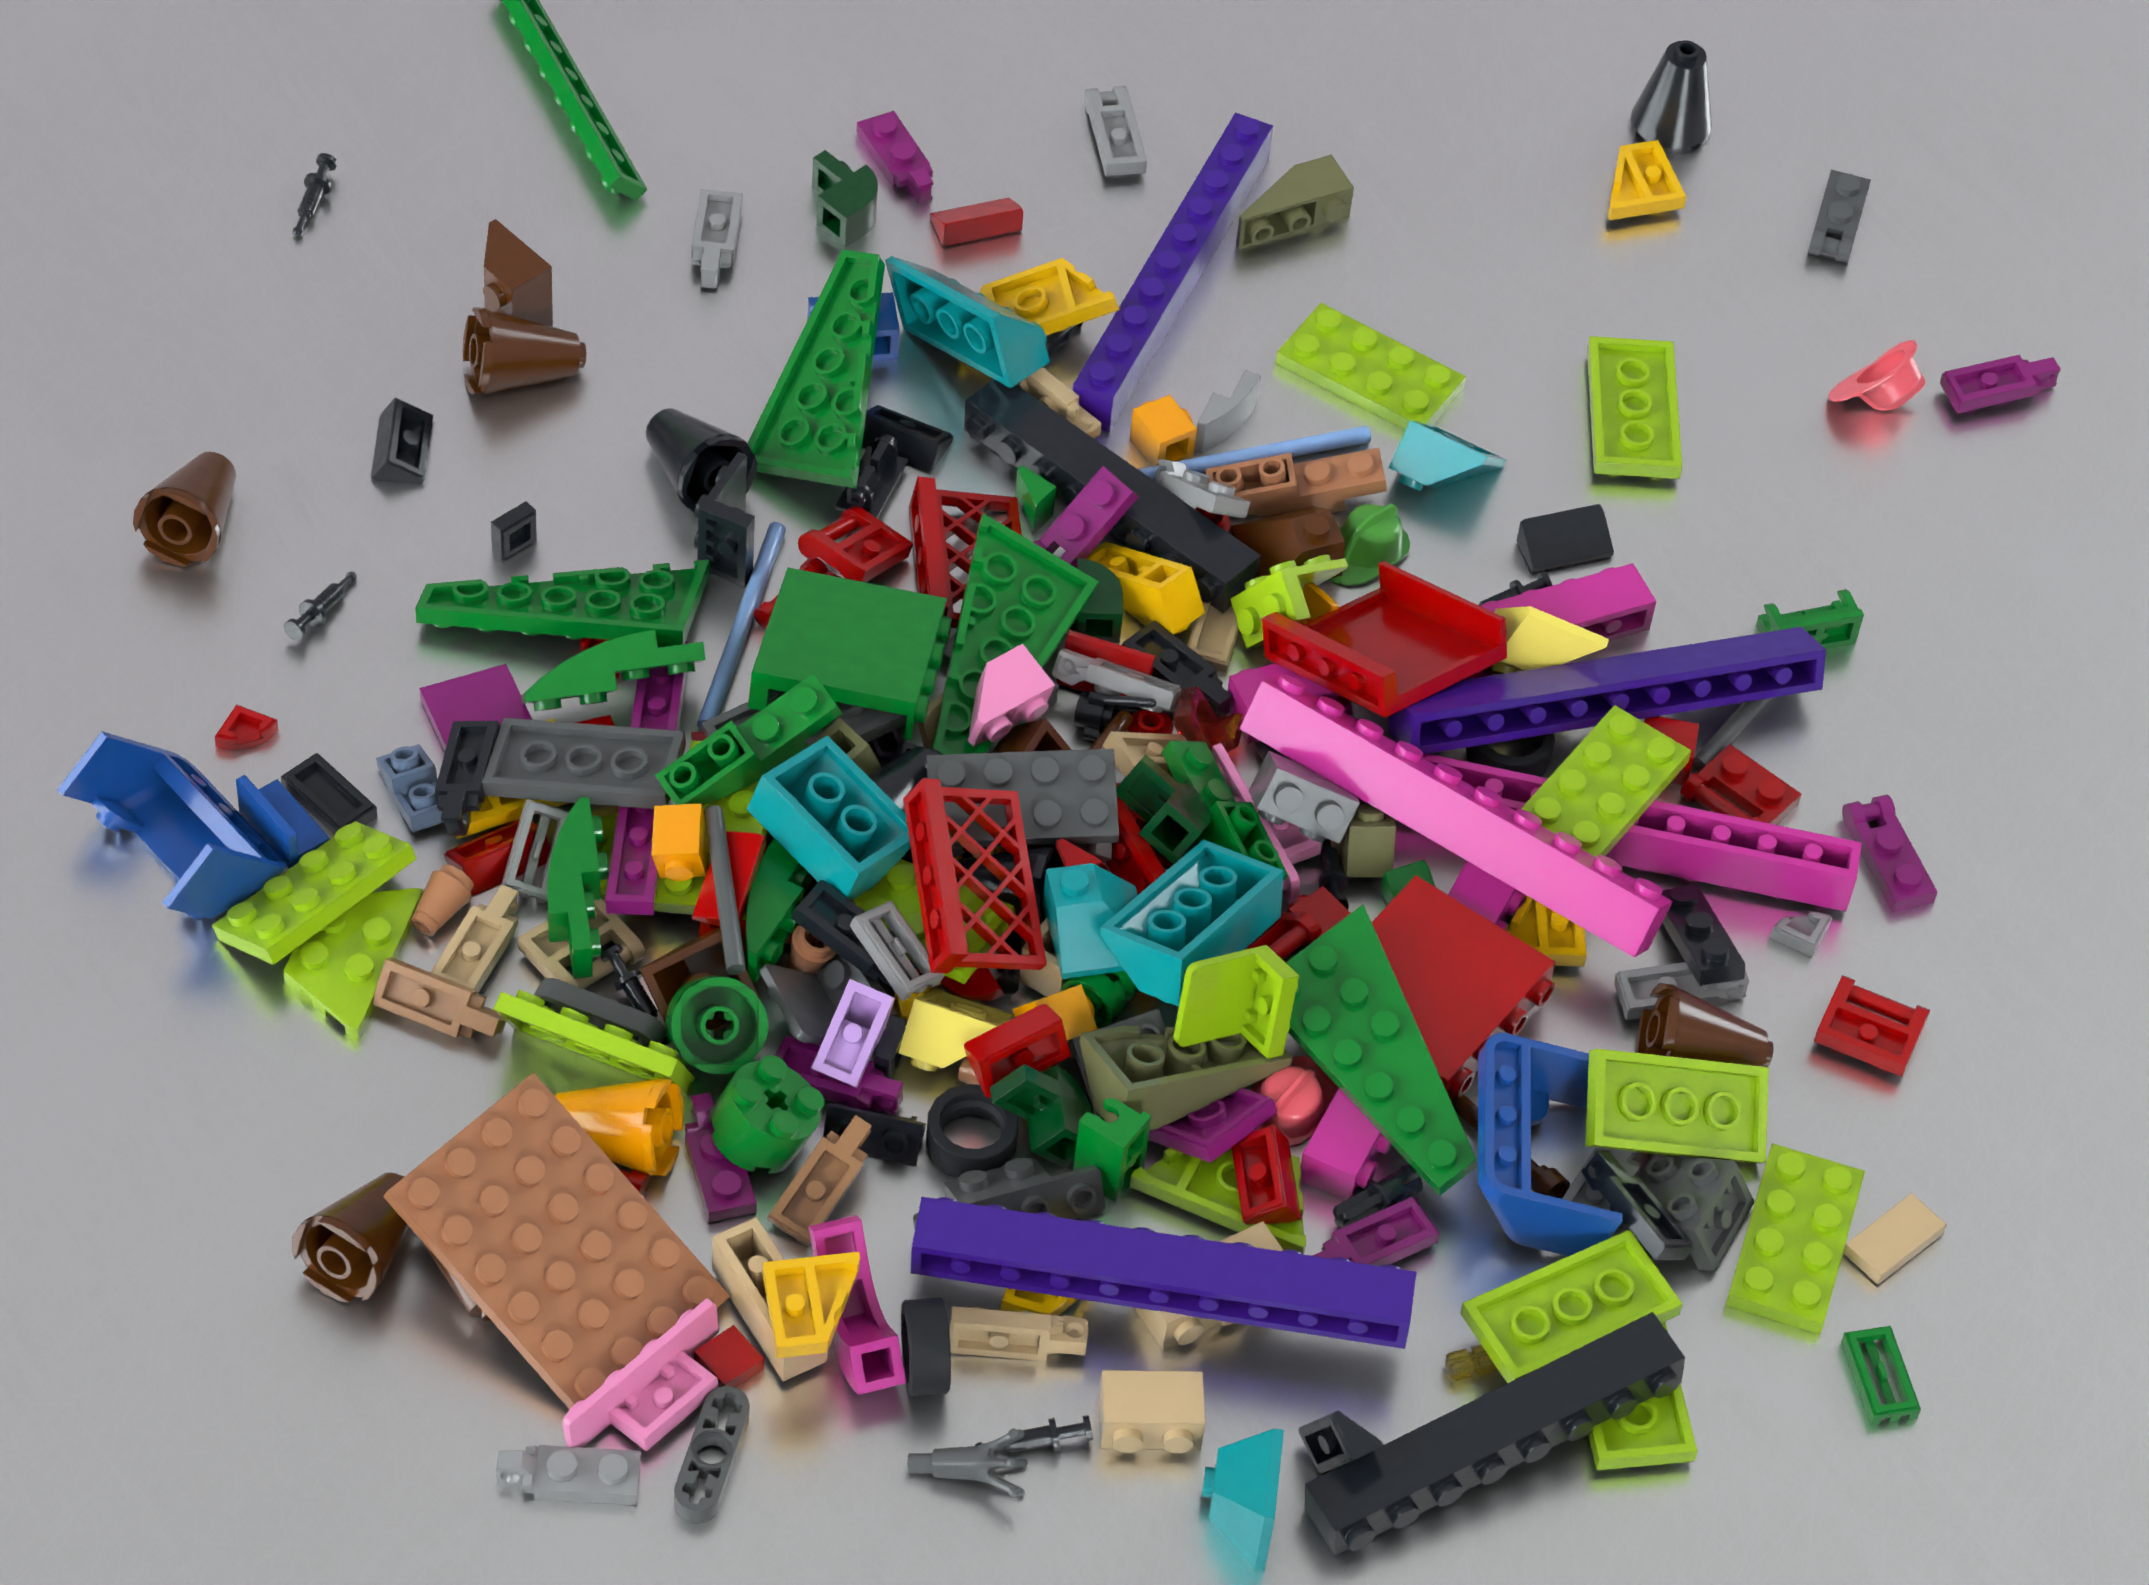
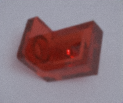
(1199, 723)

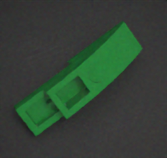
(594, 669)
(742, 754)
(1232, 822)
(575, 884)
(772, 900)

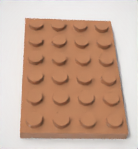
(552, 1241)

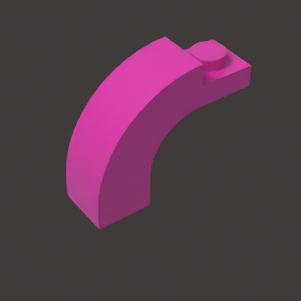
(863, 1339)

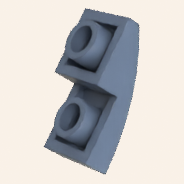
(412, 784)

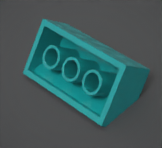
(966, 323)
(1193, 912)

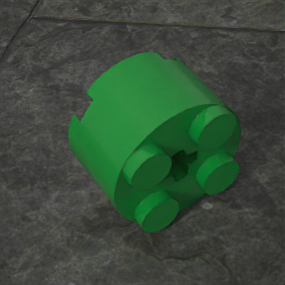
(735, 1044)
(765, 1115)

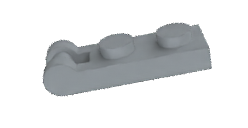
(1115, 131)

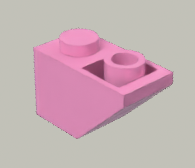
(1007, 693)

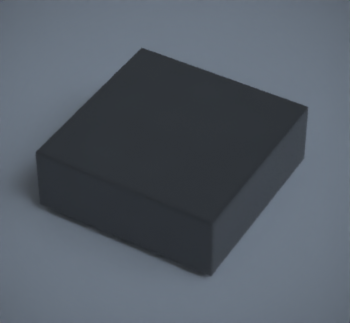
(513, 530)
(886, 1054)

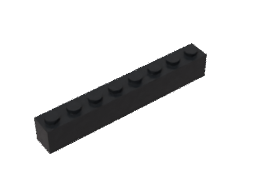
(1156, 523)
(1494, 1434)

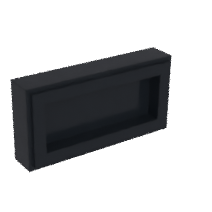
(328, 794)

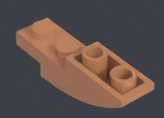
(1279, 486)

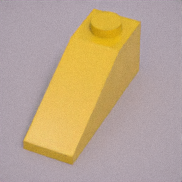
(1153, 586)

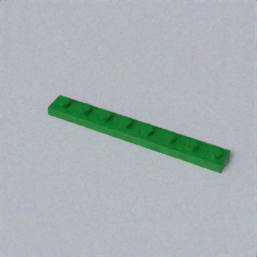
(575, 98)

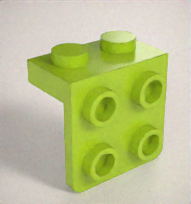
(1281, 594)
(1238, 994)

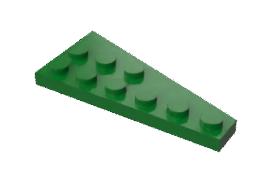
(821, 398)
(1010, 599)
(574, 604)
(1368, 1043)

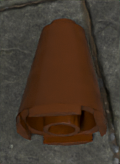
(516, 352)
(187, 511)
(1696, 1029)
(351, 1241)

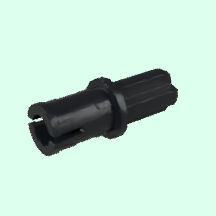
(1377, 1196)

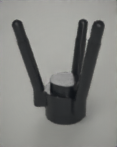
(1097, 710)

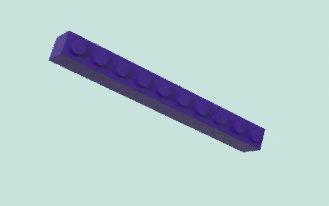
(1173, 269)
(1639, 683)
(1163, 1272)

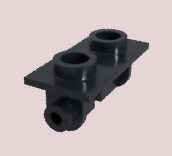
(877, 477)
(890, 1136)

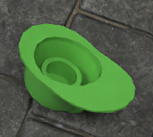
(1371, 536)

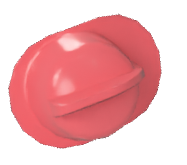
(1885, 382)
(1300, 1098)

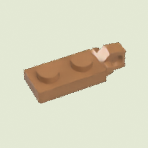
(434, 1001)
(821, 1181)

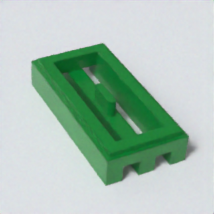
(1873, 1408)

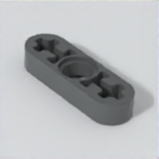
(601, 1010)
(716, 1474)

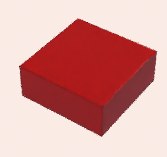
(730, 1358)

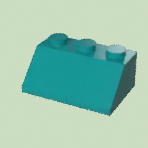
(832, 818)

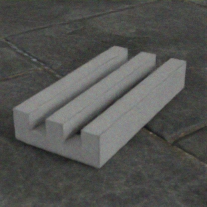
(525, 887)
(890, 952)

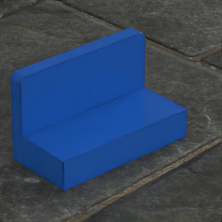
(279, 819)

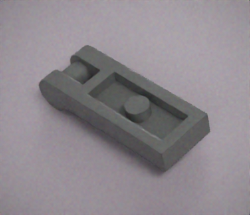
(1839, 215)

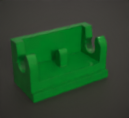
(1829, 625)
(1114, 1146)

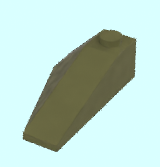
(1167, 1079)

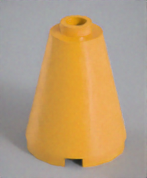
(631, 1121)

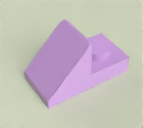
(853, 1033)

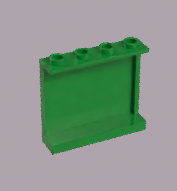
(858, 638)

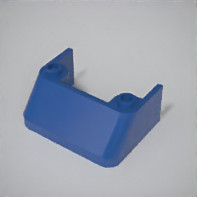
(179, 819)
(1513, 1094)

